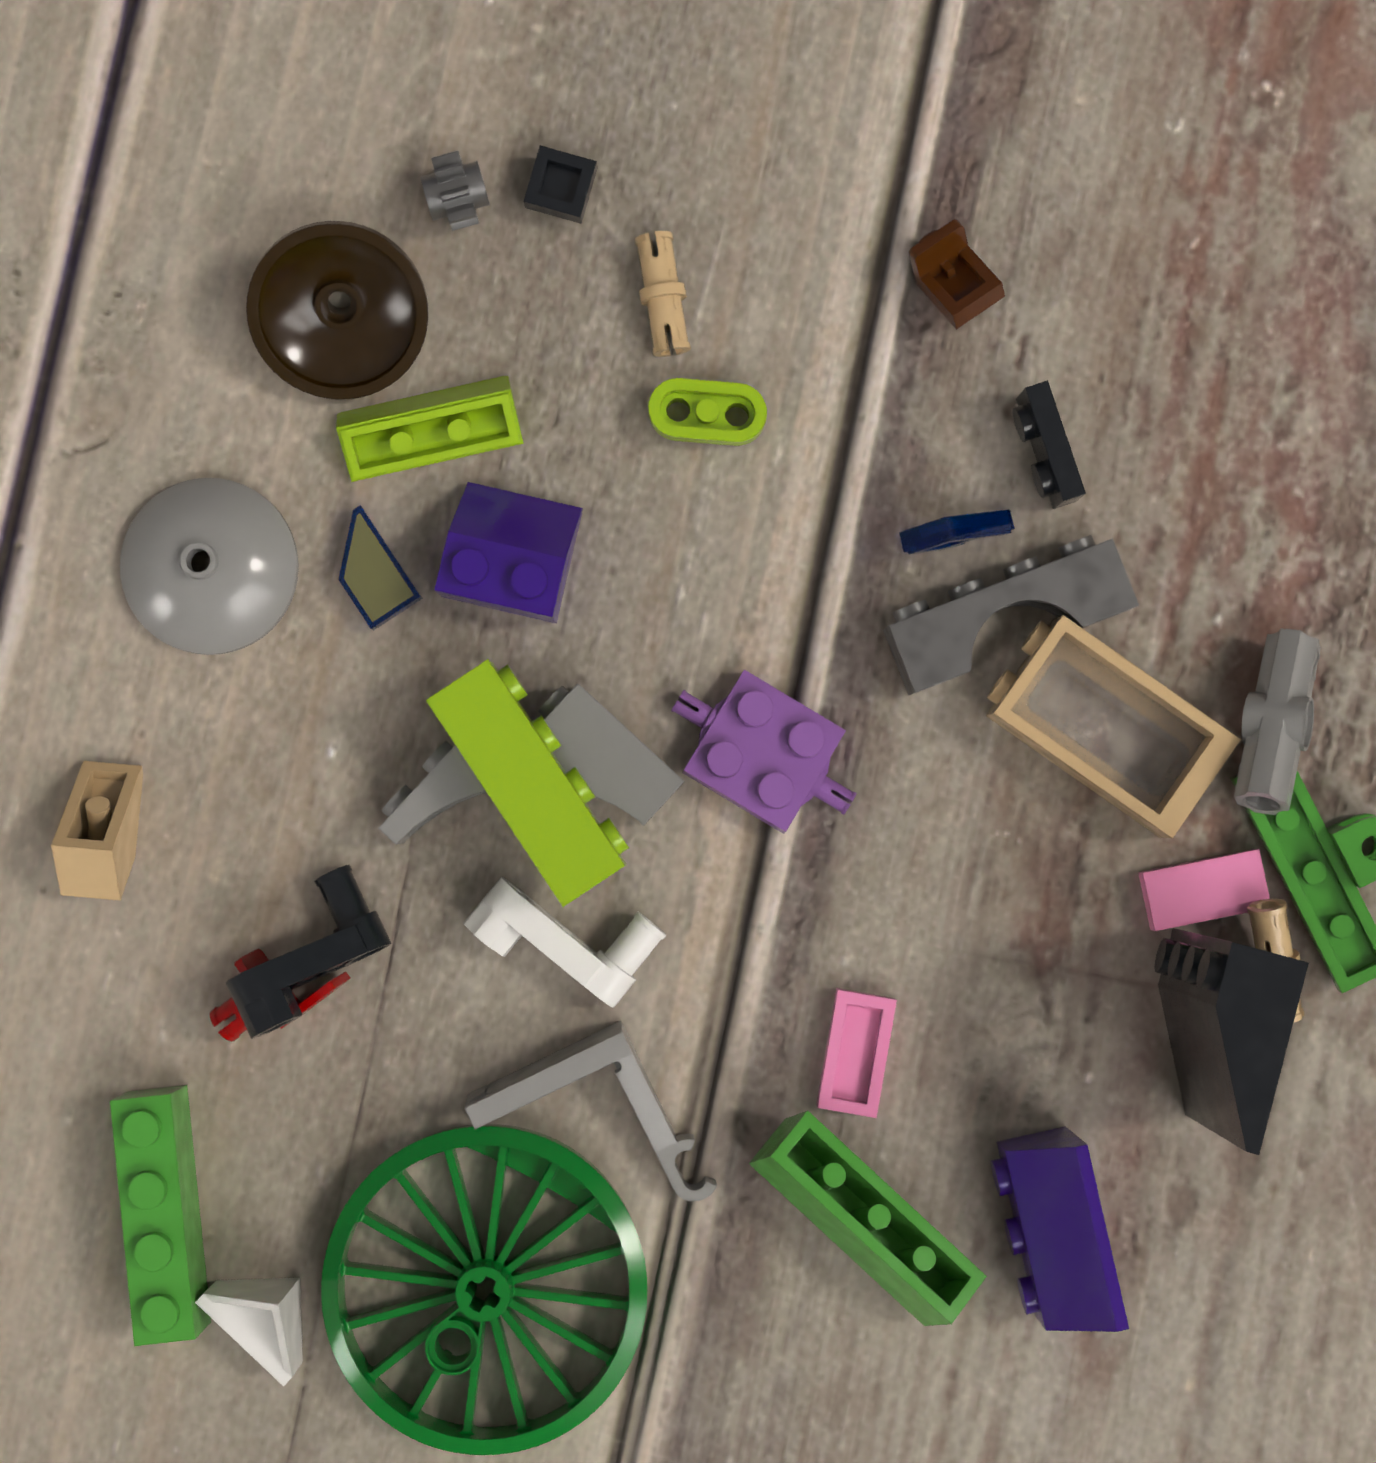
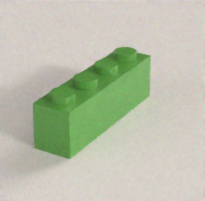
(160, 1214)
(868, 1220)

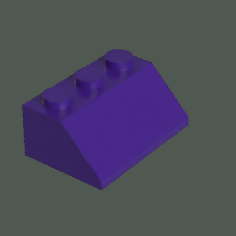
(1059, 1232)

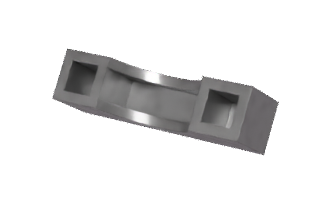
(939, 641)

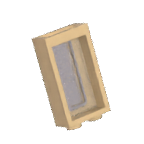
(1111, 726)

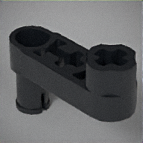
(265, 991)

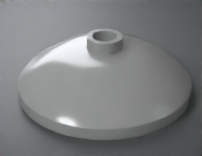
(248, 572)

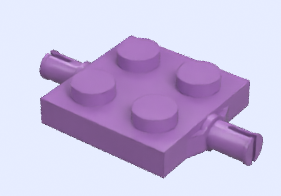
(764, 751)

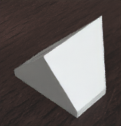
(261, 1319)

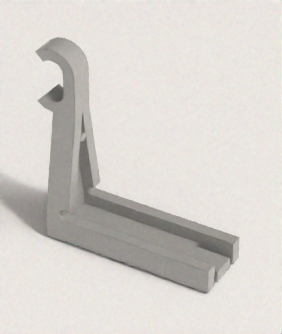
(576, 1062)

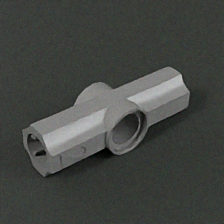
(1277, 722)

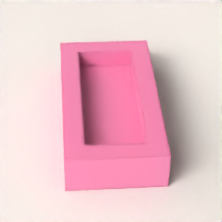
(1203, 889)
(856, 1053)

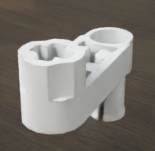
(510, 914)

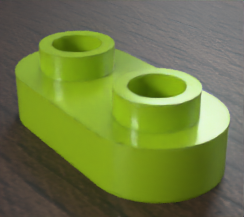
(707, 405)

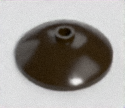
(329, 347)

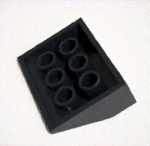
(1228, 1029)

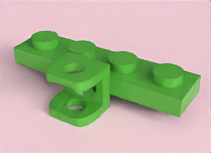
(1322, 878)

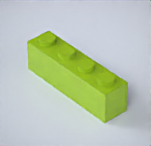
(527, 781)

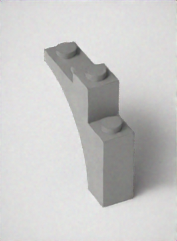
(592, 740)

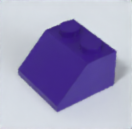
(509, 552)

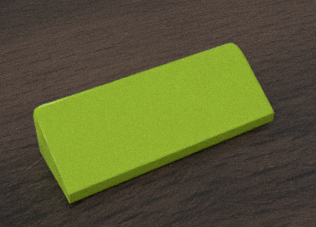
(429, 428)

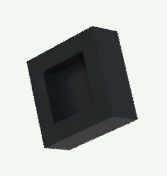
(560, 184)

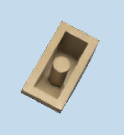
(99, 831)

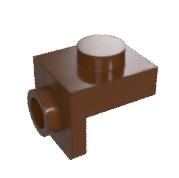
(954, 274)

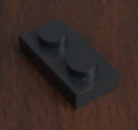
(1056, 468)

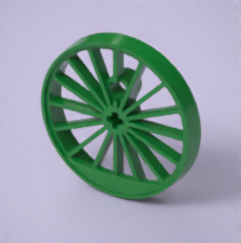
(554, 1168)

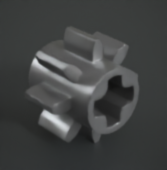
(455, 190)

